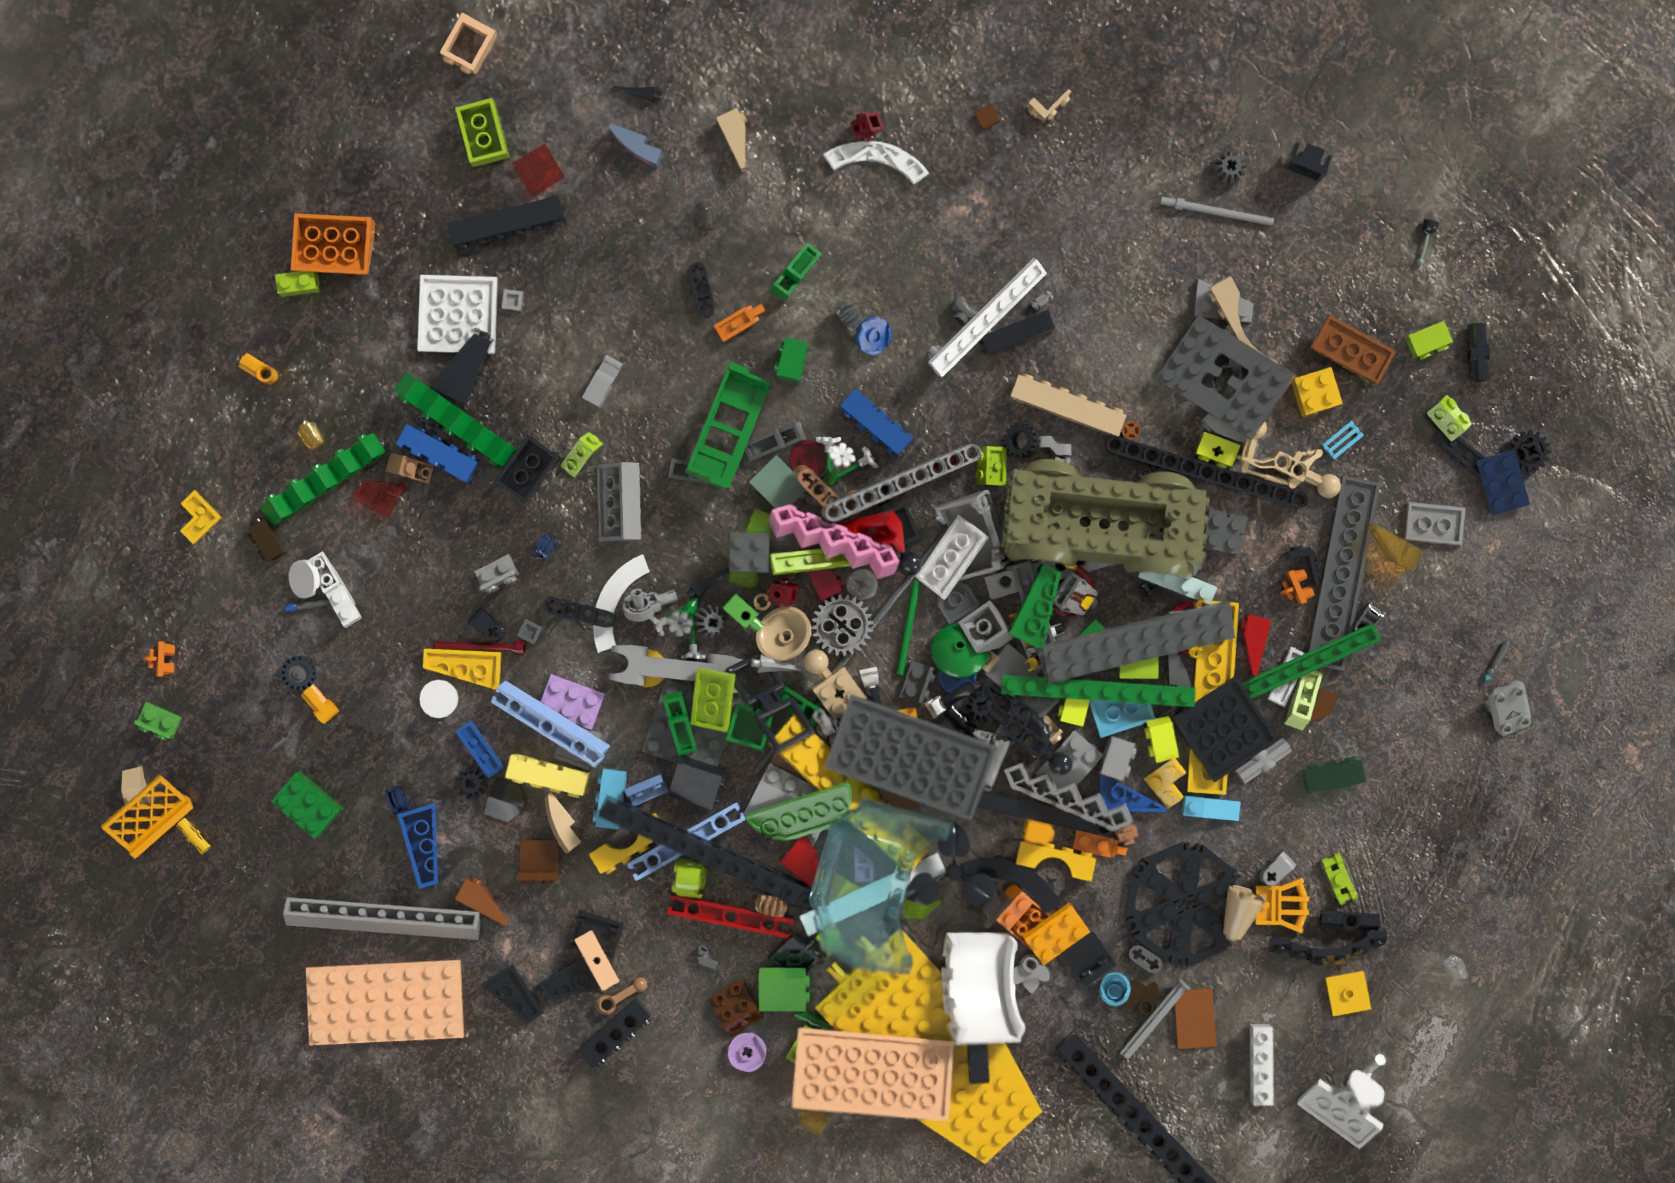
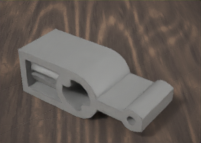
(602, 381)

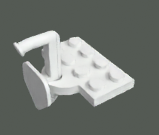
(1348, 1107)

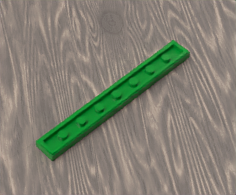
(1311, 661)

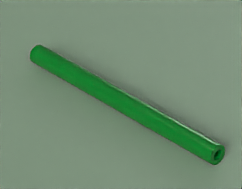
(908, 627)

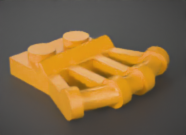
(1271, 911)

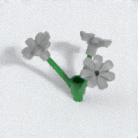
(681, 624)

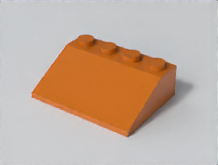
(332, 244)

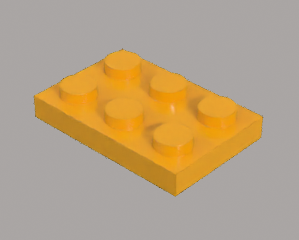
(1056, 934)

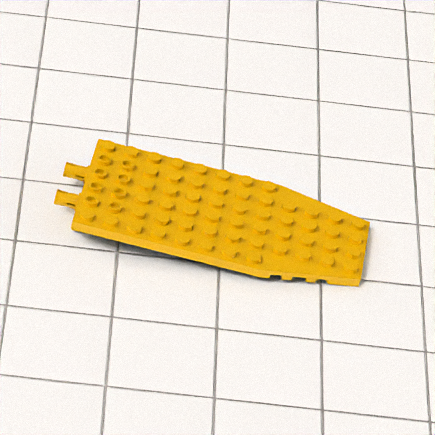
(912, 1006)

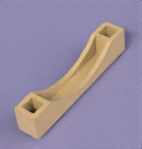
(1227, 297)

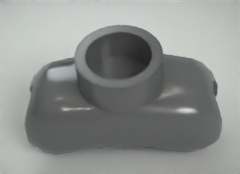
(963, 311)

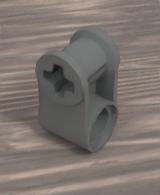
(1368, 616)

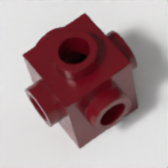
(866, 126)
(782, 592)

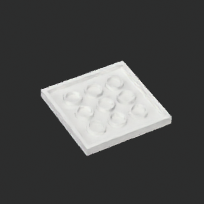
(454, 310)

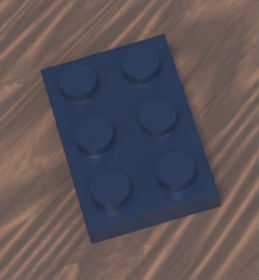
(1503, 482)

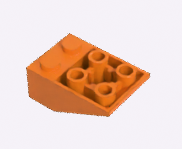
(1021, 914)

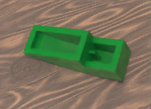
(795, 272)
(679, 723)

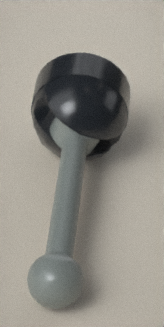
(1428, 227)

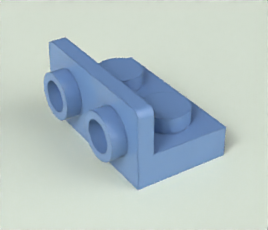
(647, 790)

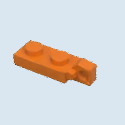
(738, 322)
(1097, 844)

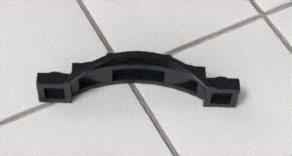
(1331, 955)

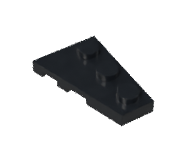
(570, 980)

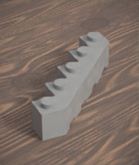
(1067, 798)

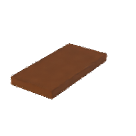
(1352, 349)

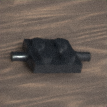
(795, 954)

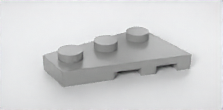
(1208, 309)

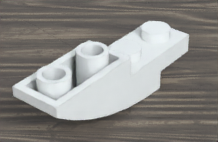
(335, 590)

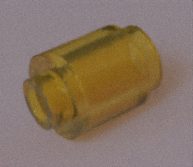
(310, 435)

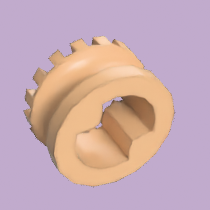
(757, 605)

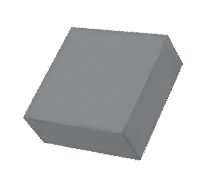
(512, 300)

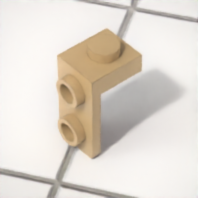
(1043, 114)

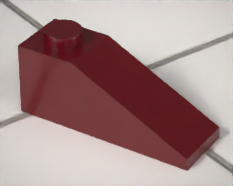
(825, 582)

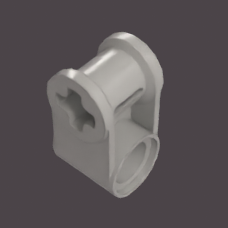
(1280, 866)

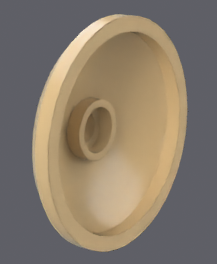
(780, 625)

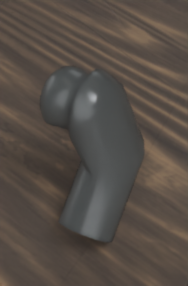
(703, 958)

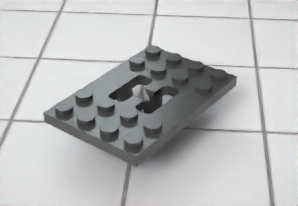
(1252, 397)

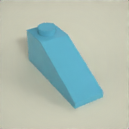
(1210, 808)

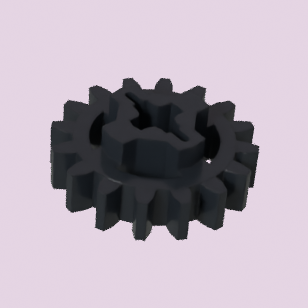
(1536, 453)

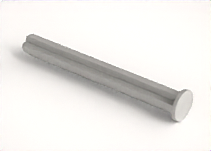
(1154, 1019)

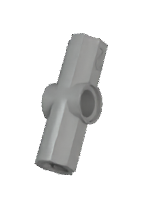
(1263, 761)

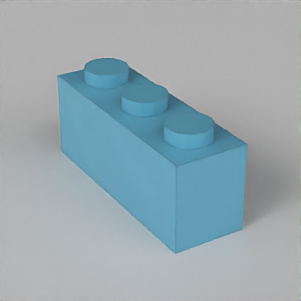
(612, 784)

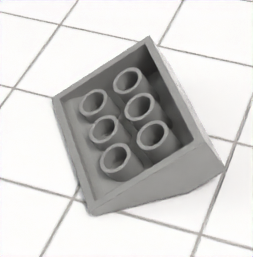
(777, 787)

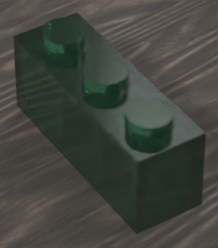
(1333, 775)

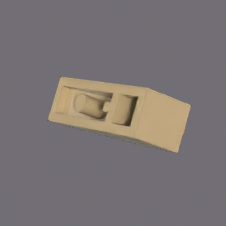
(734, 130)

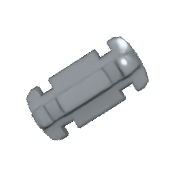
(1042, 300)

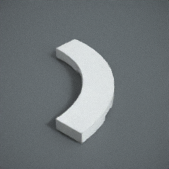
(877, 152)
(611, 595)

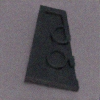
(513, 992)

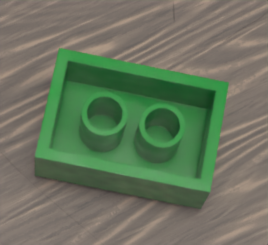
(307, 805)

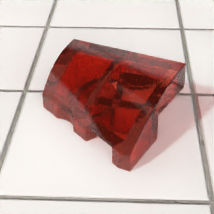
(379, 495)

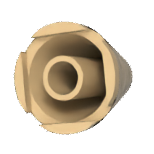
(1240, 911)

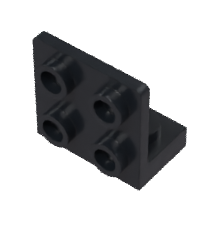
(1089, 958)

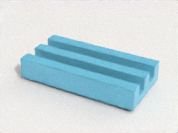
(1355, 429)

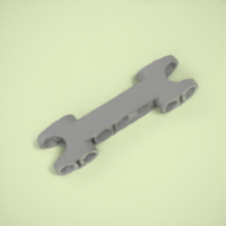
(640, 666)

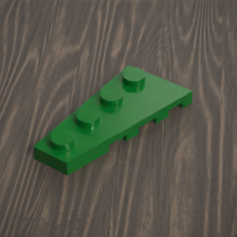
(1035, 612)

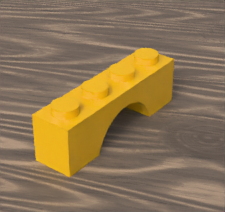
(607, 856)
(1080, 865)

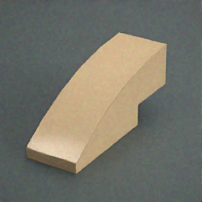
(560, 824)

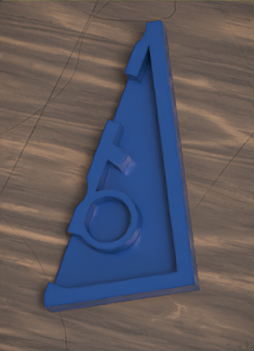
(1118, 794)

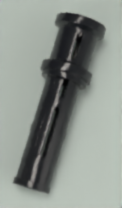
(960, 719)

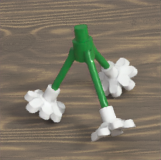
(842, 456)

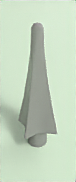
(767, 664)

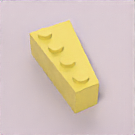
(547, 774)

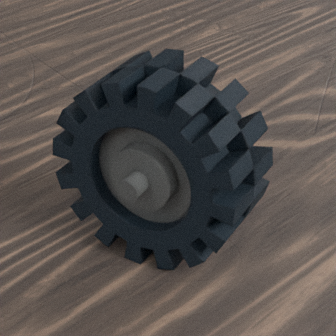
(298, 673)

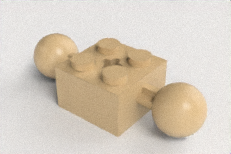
(817, 663)

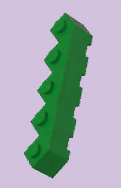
(454, 420)
(322, 479)

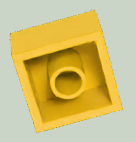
(1316, 392)

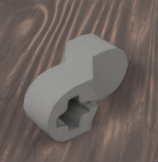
(1048, 442)

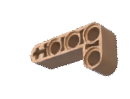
(824, 493)

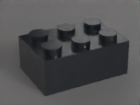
(527, 469)

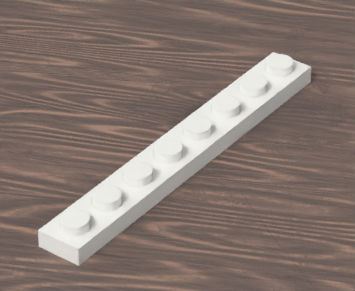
(987, 317)

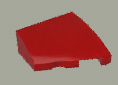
(802, 860)

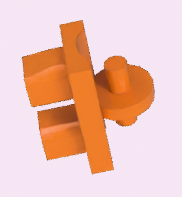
(1294, 578)
(161, 667)

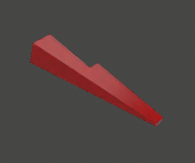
(880, 527)

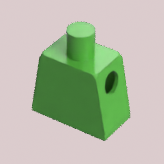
(736, 606)

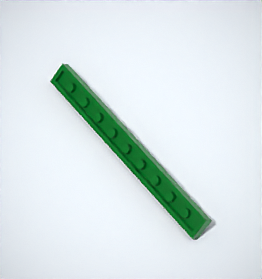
(1099, 691)

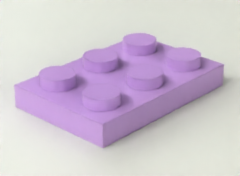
(573, 701)

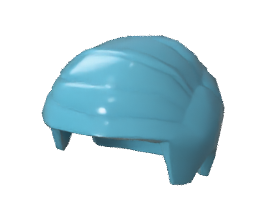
(1115, 989)

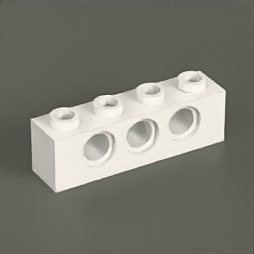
(1261, 1064)

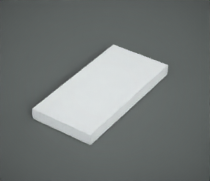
(951, 556)

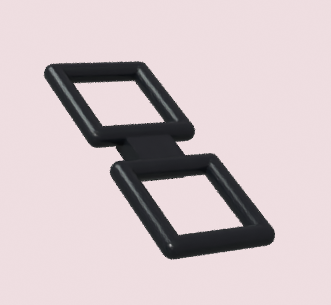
(771, 704)

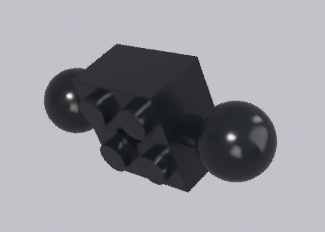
(909, 562)

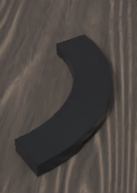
(1015, 873)

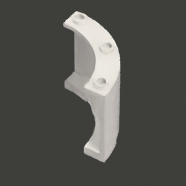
(981, 987)

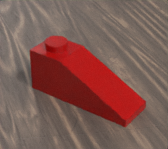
(1254, 636)

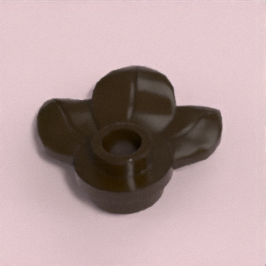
(1139, 995)

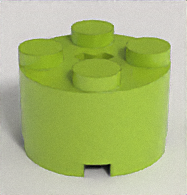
(689, 878)

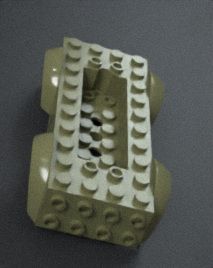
(1160, 508)

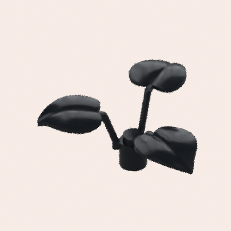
(979, 889)

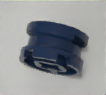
(544, 547)
(397, 800)

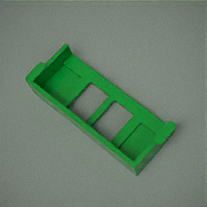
(744, 393)

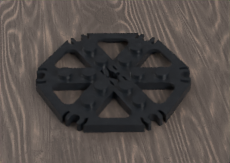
(1170, 892)

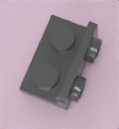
(917, 682)

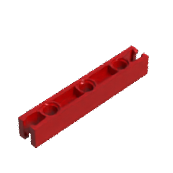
(716, 913)

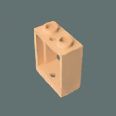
(478, 27)

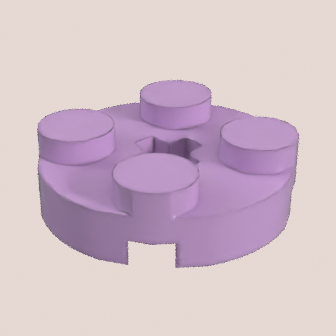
(744, 1062)

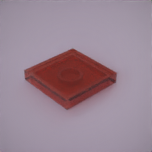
(538, 169)

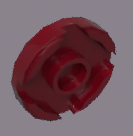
(808, 454)

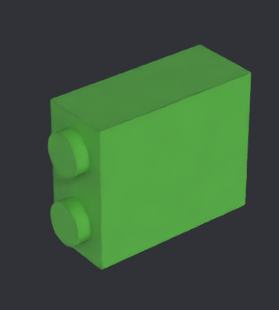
(783, 989)

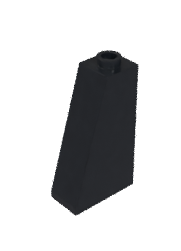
(1017, 333)
(463, 370)

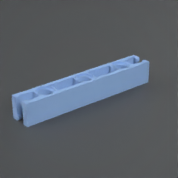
(538, 717)
(705, 829)

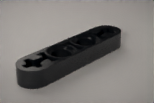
(579, 612)

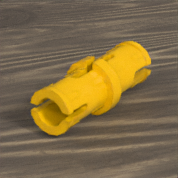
(193, 836)

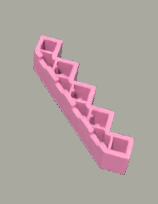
(834, 540)

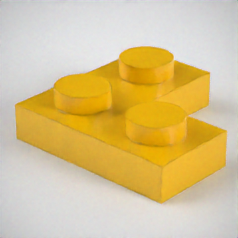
(203, 517)
(1162, 781)

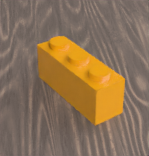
(1037, 831)

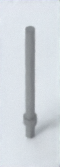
(1181, 204)

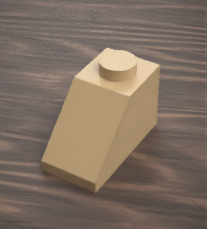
(132, 783)

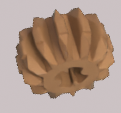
(770, 905)

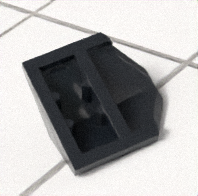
(504, 800)

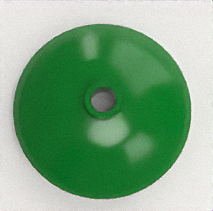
(953, 660)

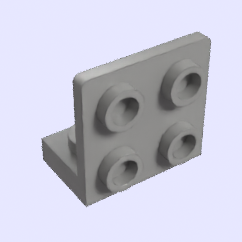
(497, 573)

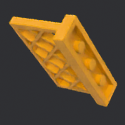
(158, 827)

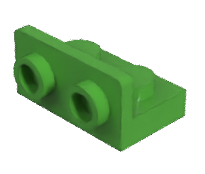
(158, 721)

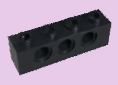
(589, 1049)

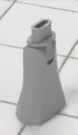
(1003, 744)

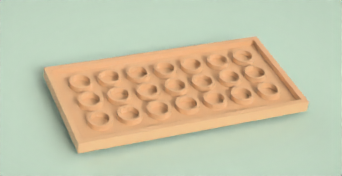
(384, 1002)
(873, 1074)

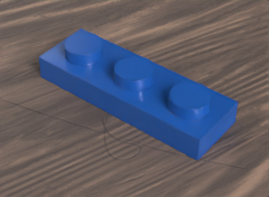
(480, 749)

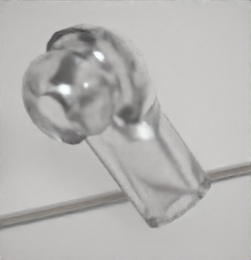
(1458, 964)

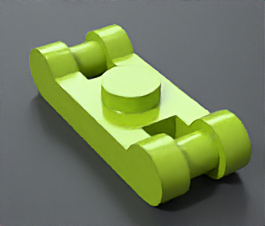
(1339, 879)

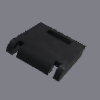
(600, 927)

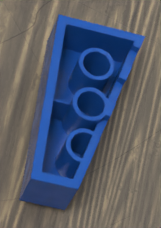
(876, 423)
(437, 453)
(421, 841)

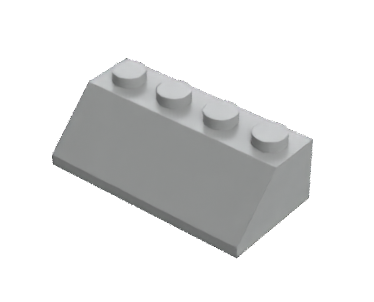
(619, 501)

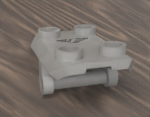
(1509, 708)

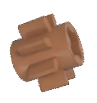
(1127, 834)

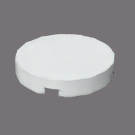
(303, 579)
(439, 698)

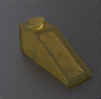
(1397, 550)

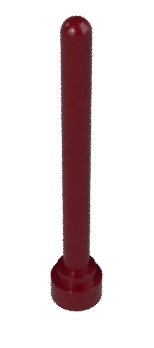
(516, 647)

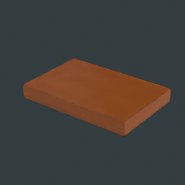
(1195, 1019)

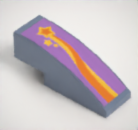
(636, 144)

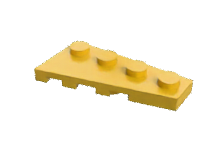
(471, 666)

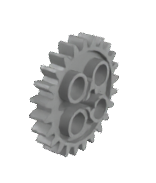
(831, 638)

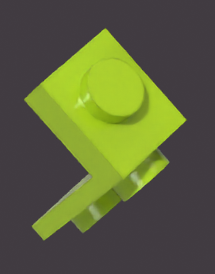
(580, 453)

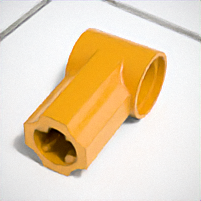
(257, 369)
(323, 708)

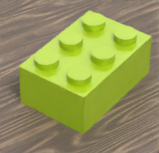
(482, 132)

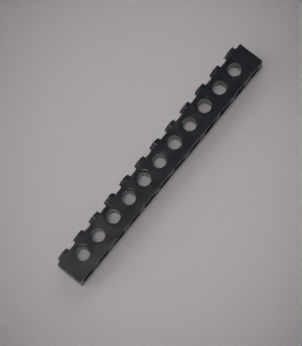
(705, 851)
(1074, 1043)

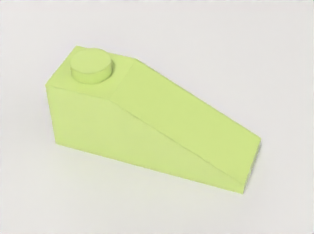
(1303, 700)

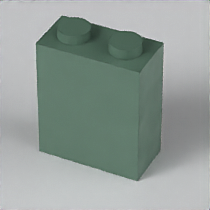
(778, 484)

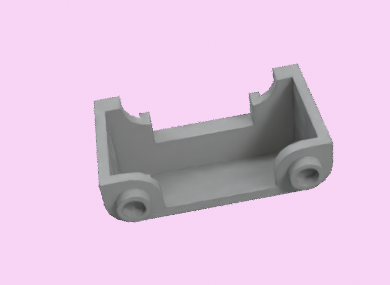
(982, 513)

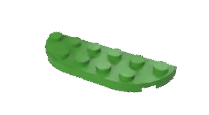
(802, 814)

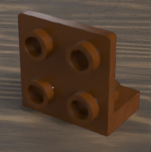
(735, 1008)

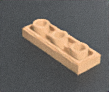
(602, 971)

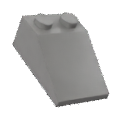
(1083, 756)

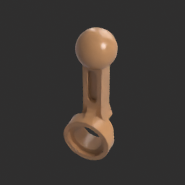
(638, 985)

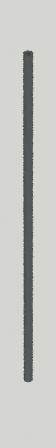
(877, 618)

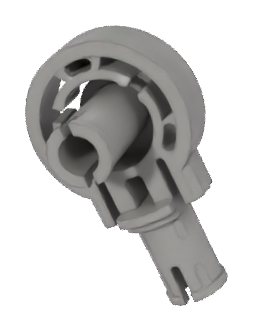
(646, 604)
(826, 727)

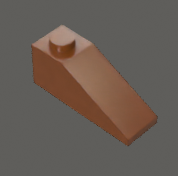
(479, 899)

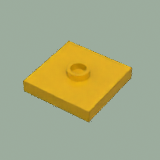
(1348, 993)

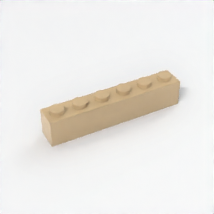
(1068, 406)

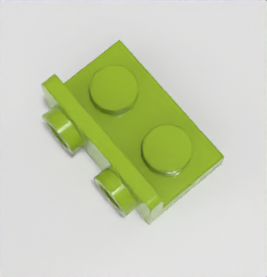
(992, 466)

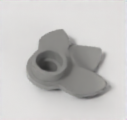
(1030, 975)

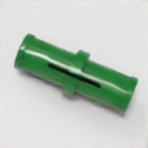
(813, 1019)

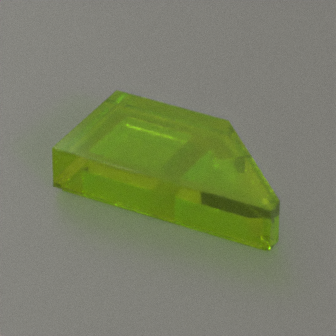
(918, 911)

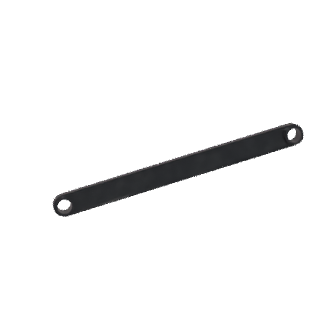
(1037, 812)

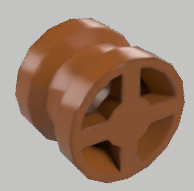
(1130, 428)

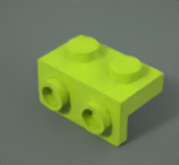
(1449, 418)

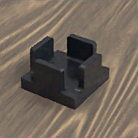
(1308, 162)

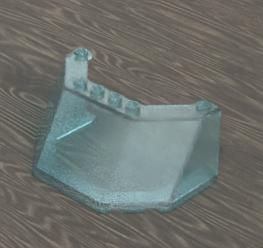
(865, 883)

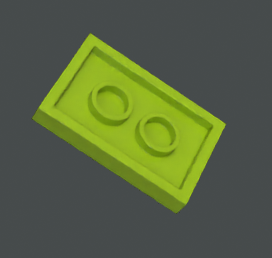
(712, 699)

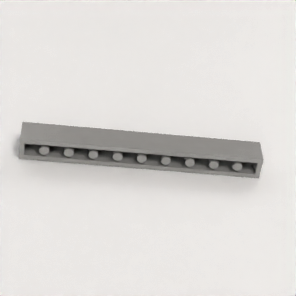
(382, 918)

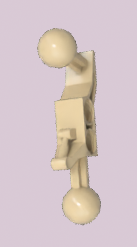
(1327, 485)

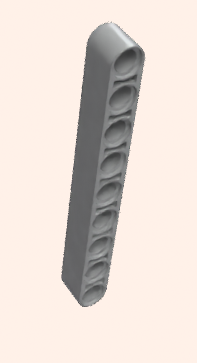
(892, 482)

